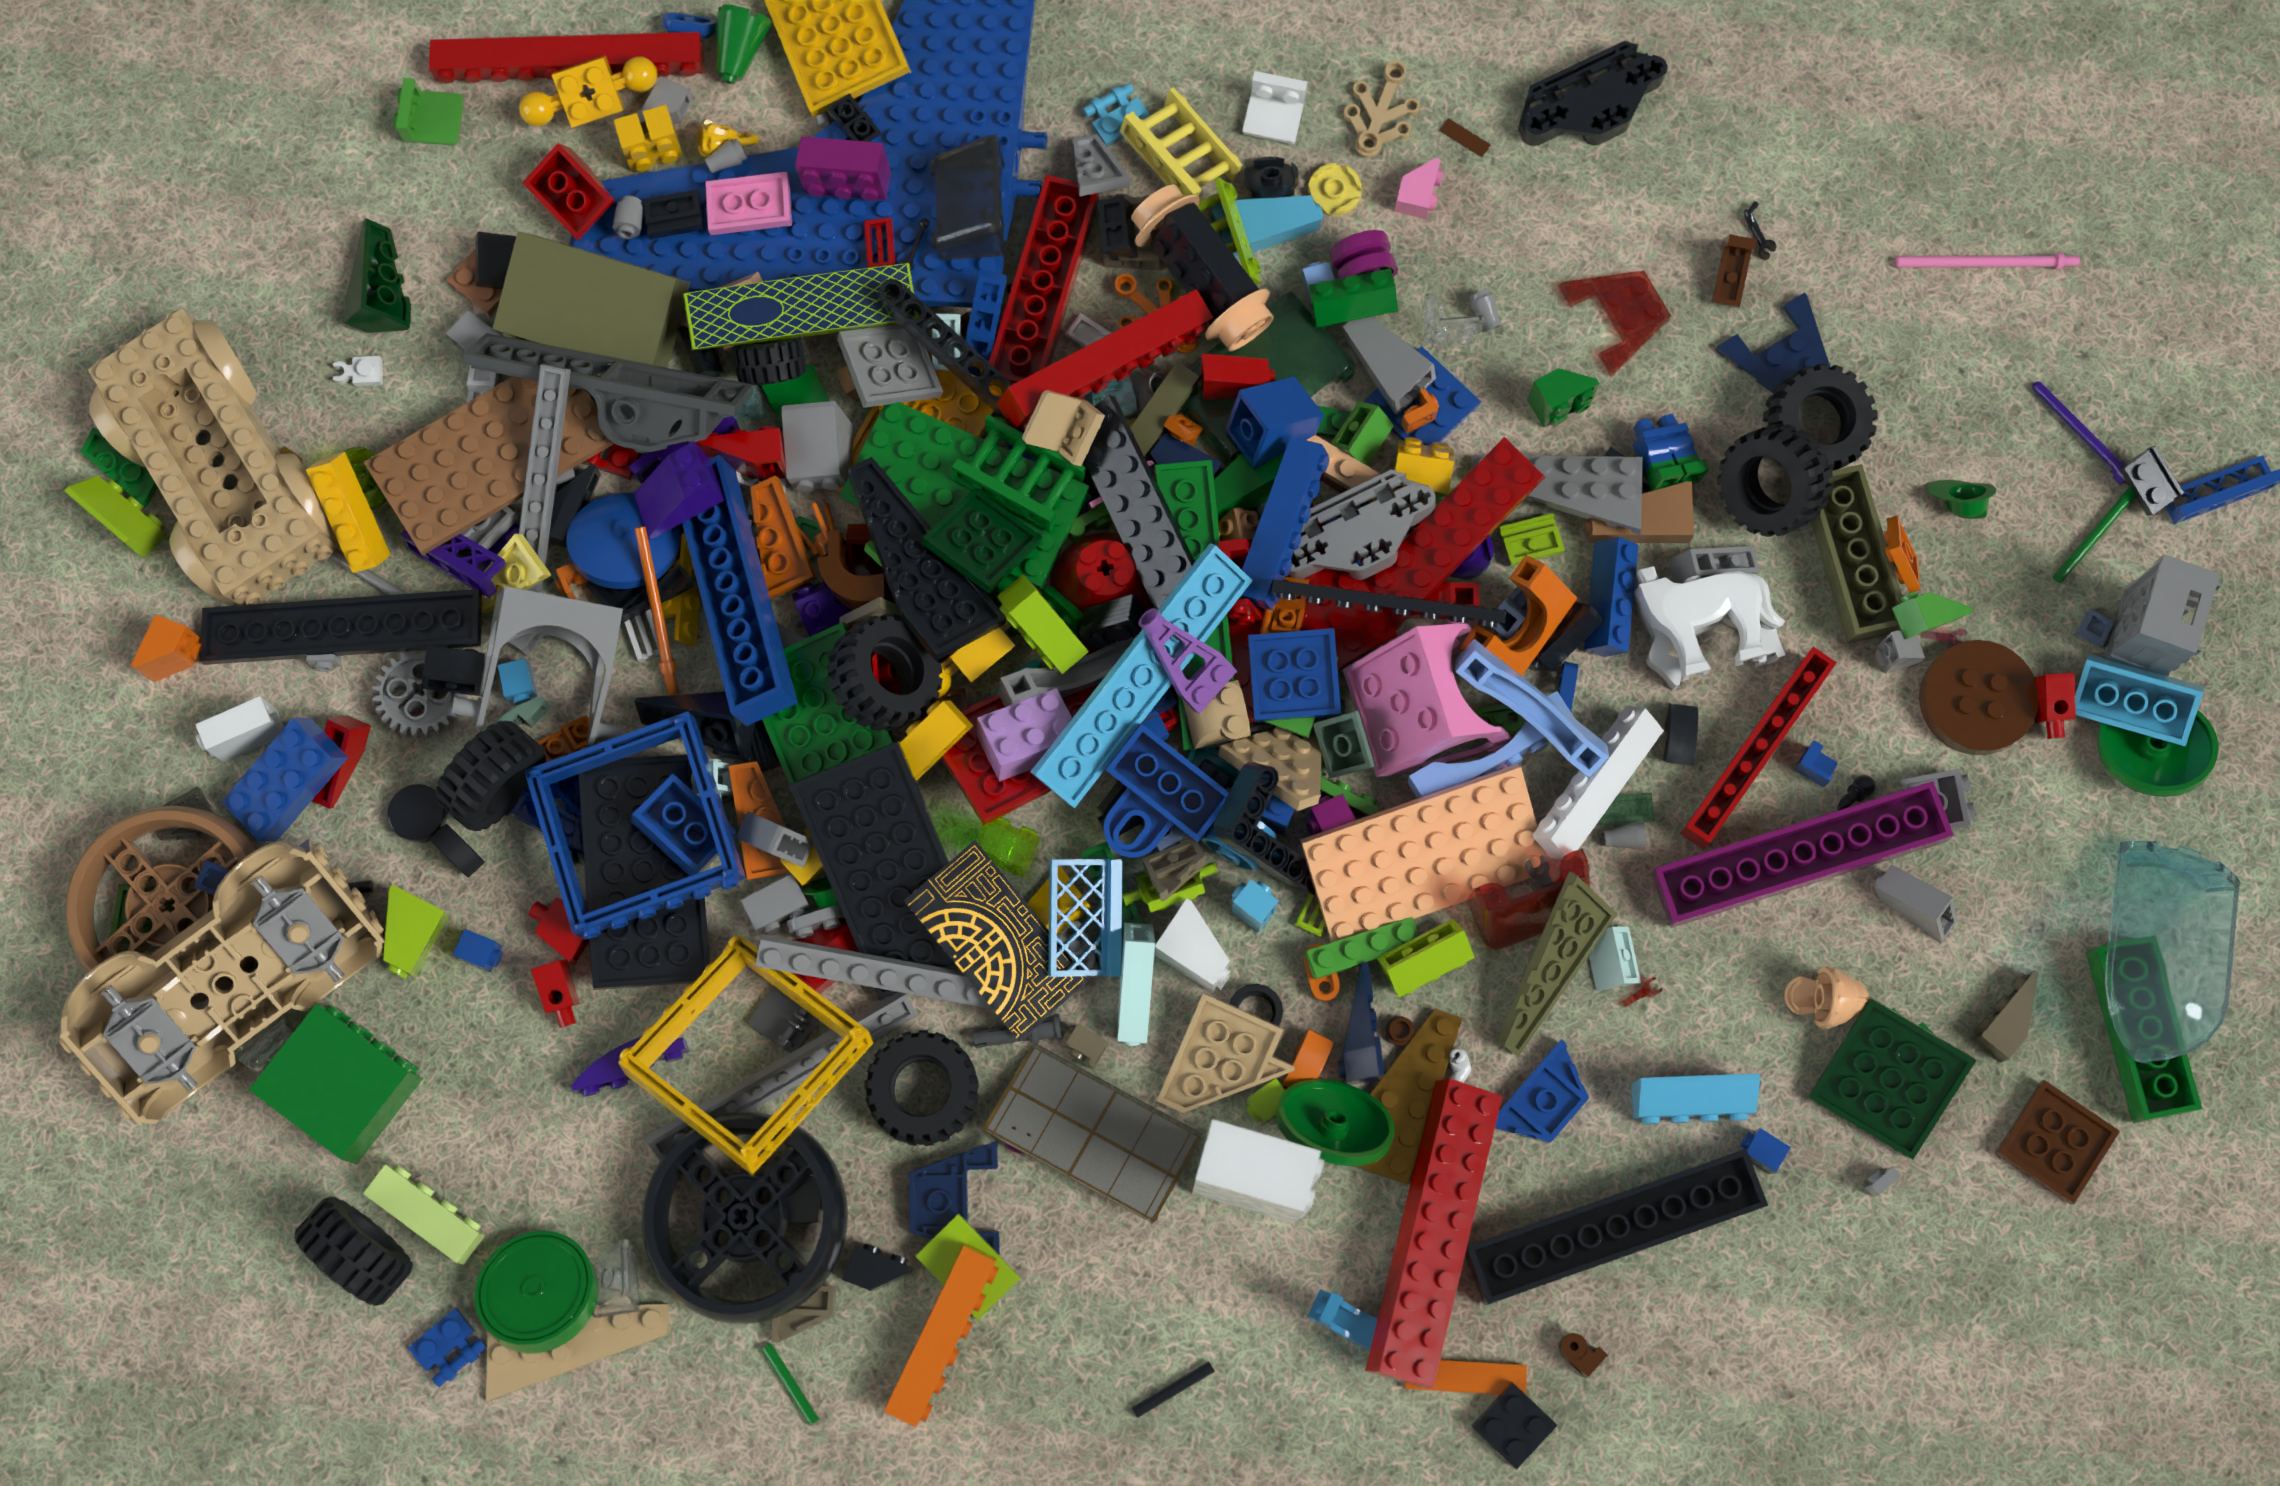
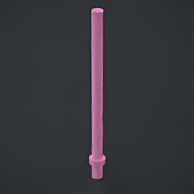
(2057, 261)

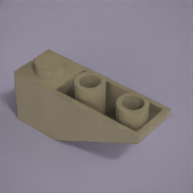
(2010, 1023)

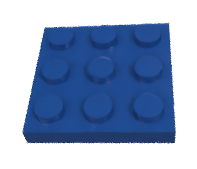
(1454, 406)
(1294, 675)

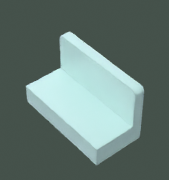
(1614, 960)

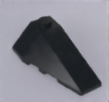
(711, 710)

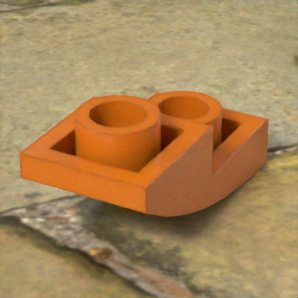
(1289, 613)
(568, 740)
(1309, 1058)

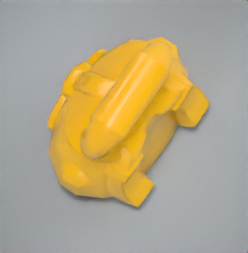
(713, 135)

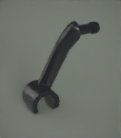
(1755, 229)

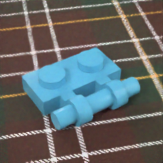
(1109, 124)

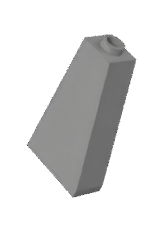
(1389, 361)

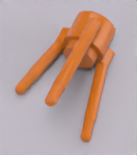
(821, 538)

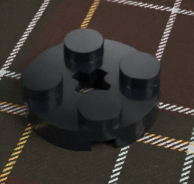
(1283, 180)

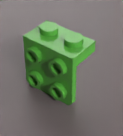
(428, 115)

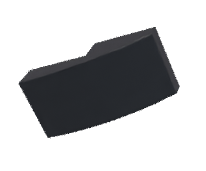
(852, 120)
(1681, 735)

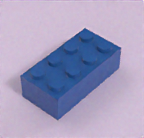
(284, 779)

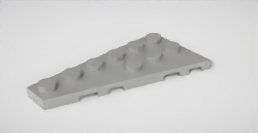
(1590, 487)

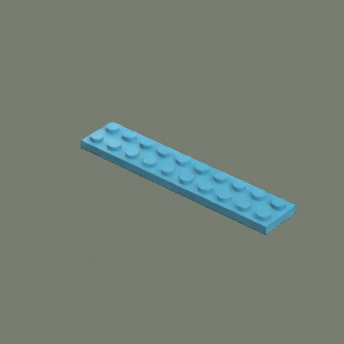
(1138, 679)

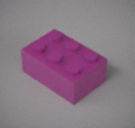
(843, 168)

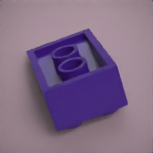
(678, 490)

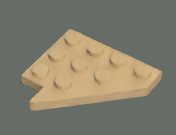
(1221, 1056)

